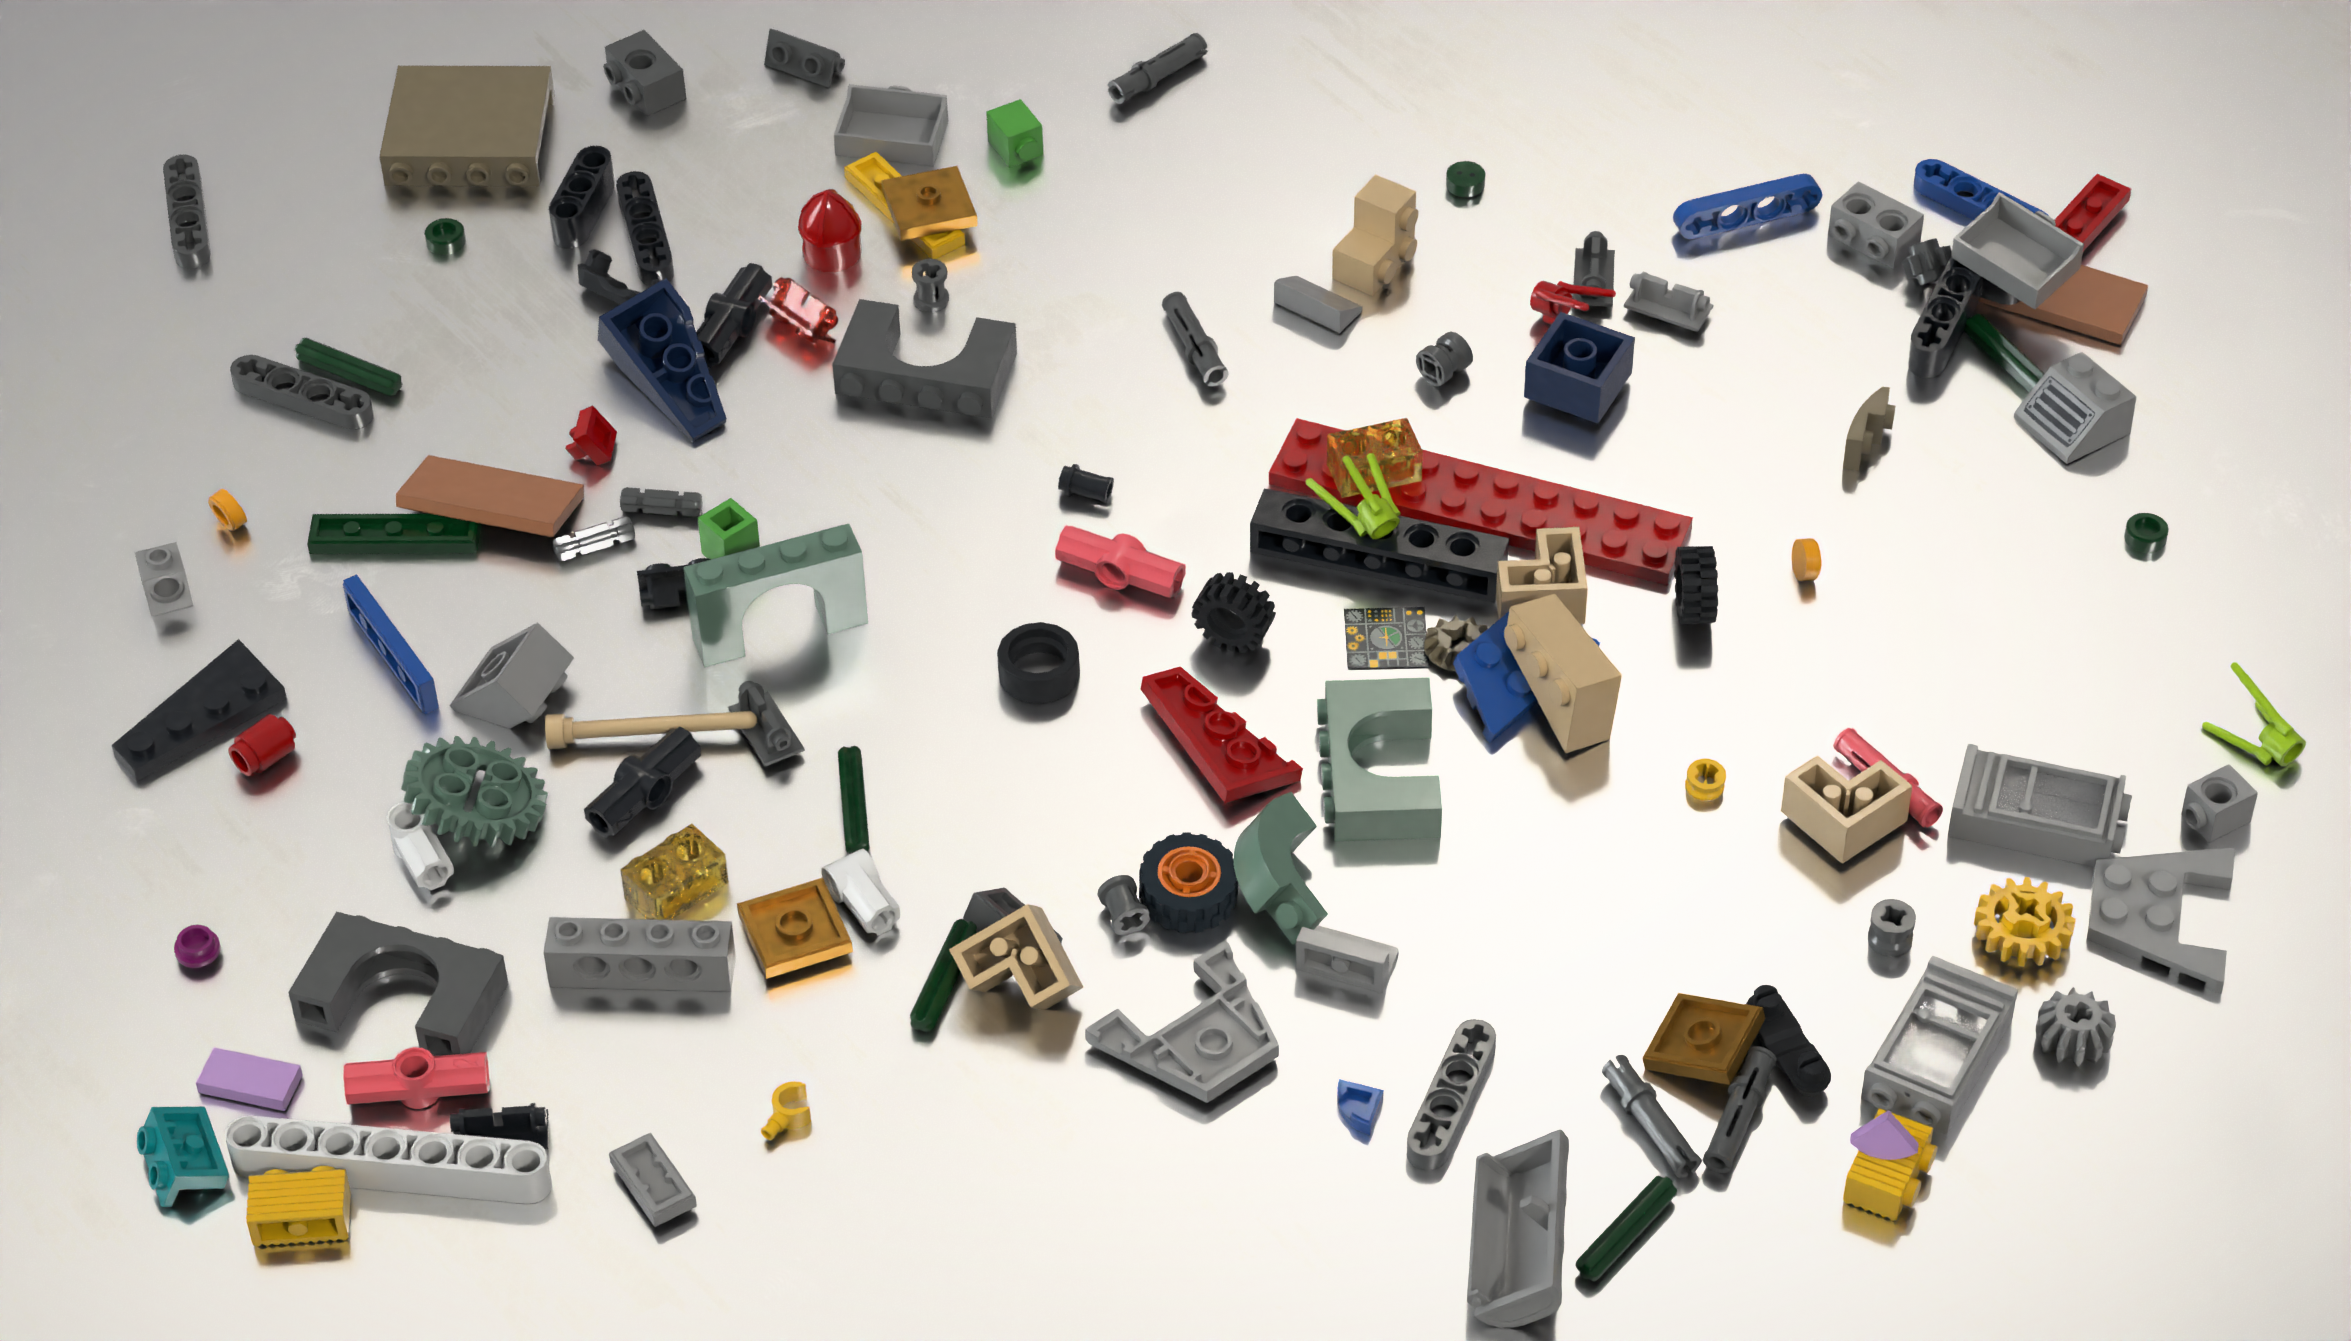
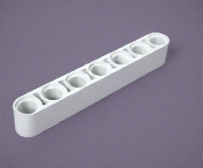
(394, 1158)

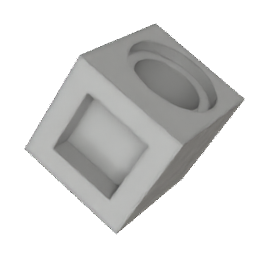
(163, 579)
(2219, 803)

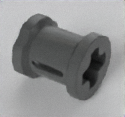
(930, 285)
(1121, 899)

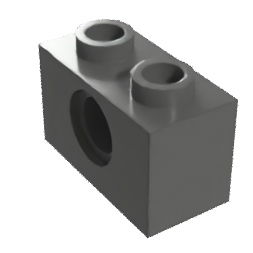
(644, 73)

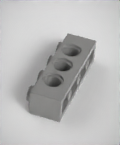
(640, 954)

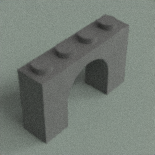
(962, 385)
(361, 951)

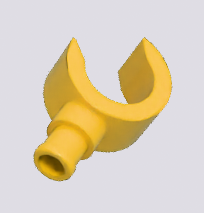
(784, 1117)

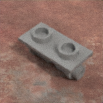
(1677, 306)

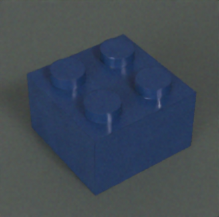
(1579, 367)

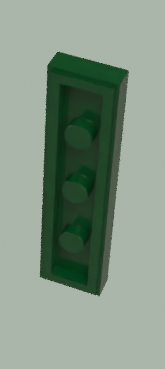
(392, 534)

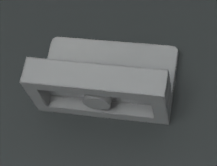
(1345, 957)

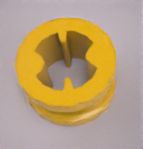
(1707, 768)

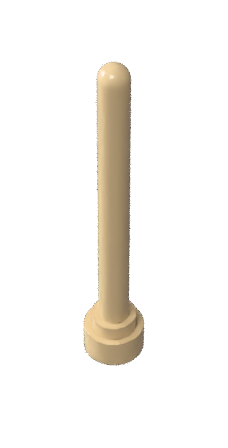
(565, 731)

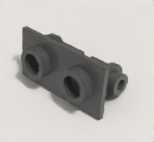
(802, 58)
(1594, 268)
(772, 734)

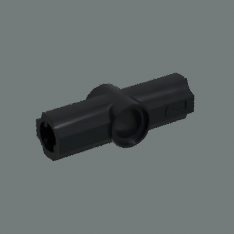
(732, 312)
(642, 782)

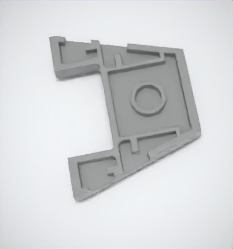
(2140, 905)
(1206, 1046)

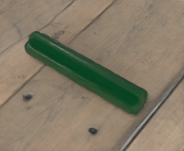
(2003, 351)
(348, 366)
(853, 799)
(940, 979)
(1626, 1228)

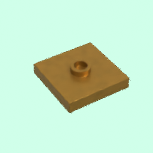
(929, 203)
(794, 928)
(1703, 1038)

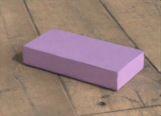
(249, 1079)

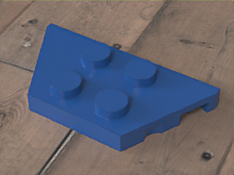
(1495, 680)

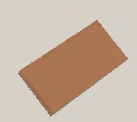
(2089, 304)
(490, 496)

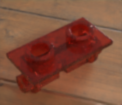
(788, 306)

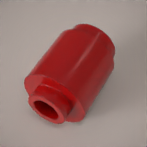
(262, 745)

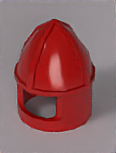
(830, 232)

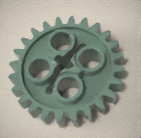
(442, 780)

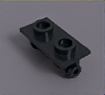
(661, 584)
(514, 1123)

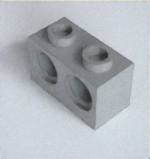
(1875, 224)

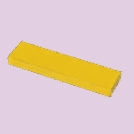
(867, 176)

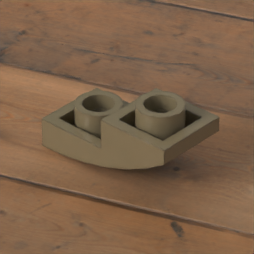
(1868, 427)

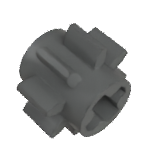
(1927, 261)

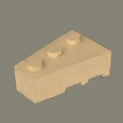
(1565, 671)

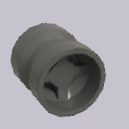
(1447, 356)

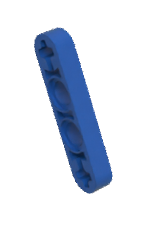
(1942, 181)
(1791, 197)

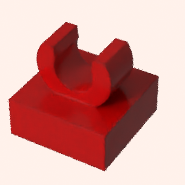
(592, 437)

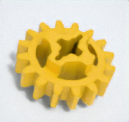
(2024, 921)

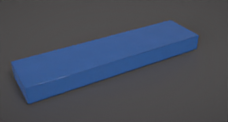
(390, 644)

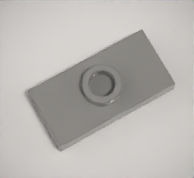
(652, 1179)

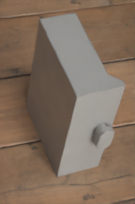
(893, 123)
(2018, 251)

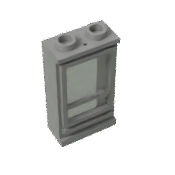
(2038, 807)
(1939, 1044)

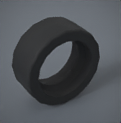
(1043, 686)

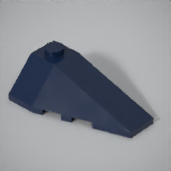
(661, 354)

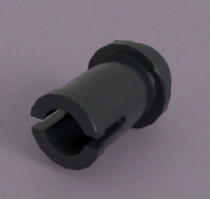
(1085, 483)

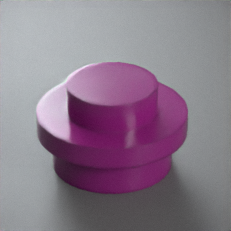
(196, 946)

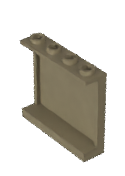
(466, 125)

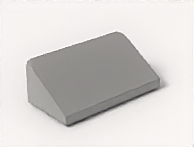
(1315, 302)

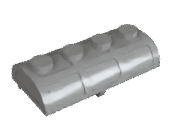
(1519, 1232)

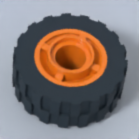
(1188, 882)

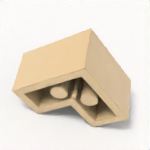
(1380, 236)
(1556, 570)
(1845, 813)
(1022, 948)

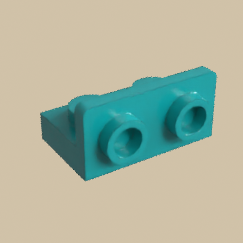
(181, 1152)

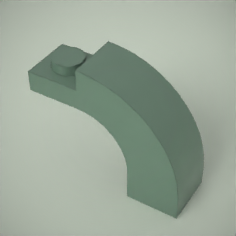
(1267, 869)

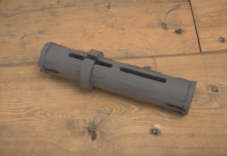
(1146, 74)
(1200, 348)
(1756, 1070)
(1641, 1101)

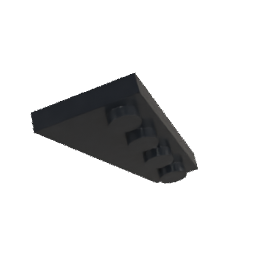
(205, 707)

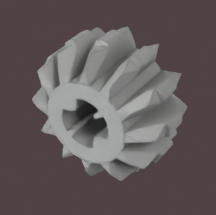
(2075, 1026)

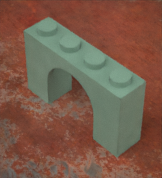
(727, 585)
(1361, 801)

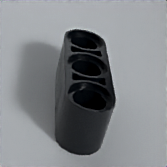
(581, 197)

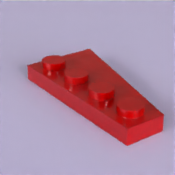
(1215, 739)

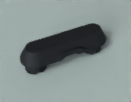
(594, 277)
(1785, 1039)

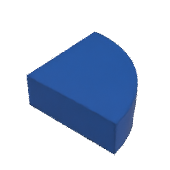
(1359, 1104)

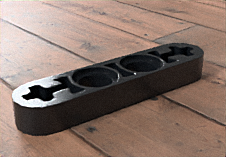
(644, 227)

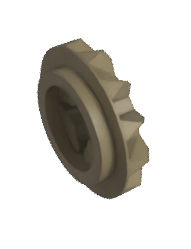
(1439, 640)

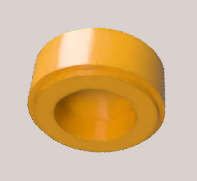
(227, 510)
(1806, 559)

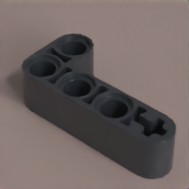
(1946, 317)

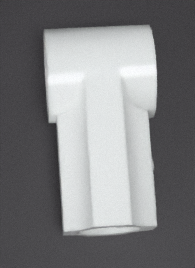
(418, 847)
(859, 886)

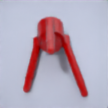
(1556, 298)

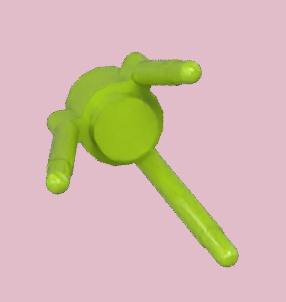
(1376, 514)
(2277, 738)

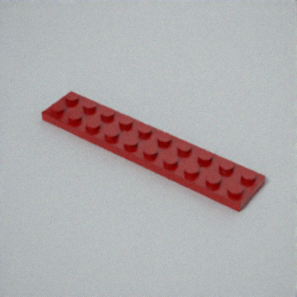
(1507, 504)

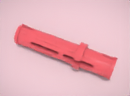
(1864, 755)

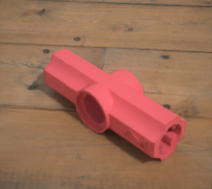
(1120, 561)
(416, 1078)

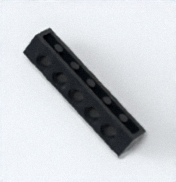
(1411, 554)

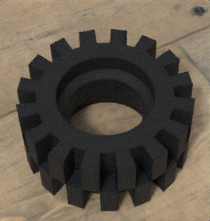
(1696, 584)
(1227, 595)

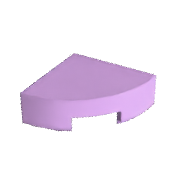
(1884, 1138)

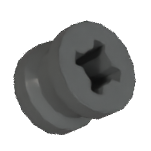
(1891, 927)

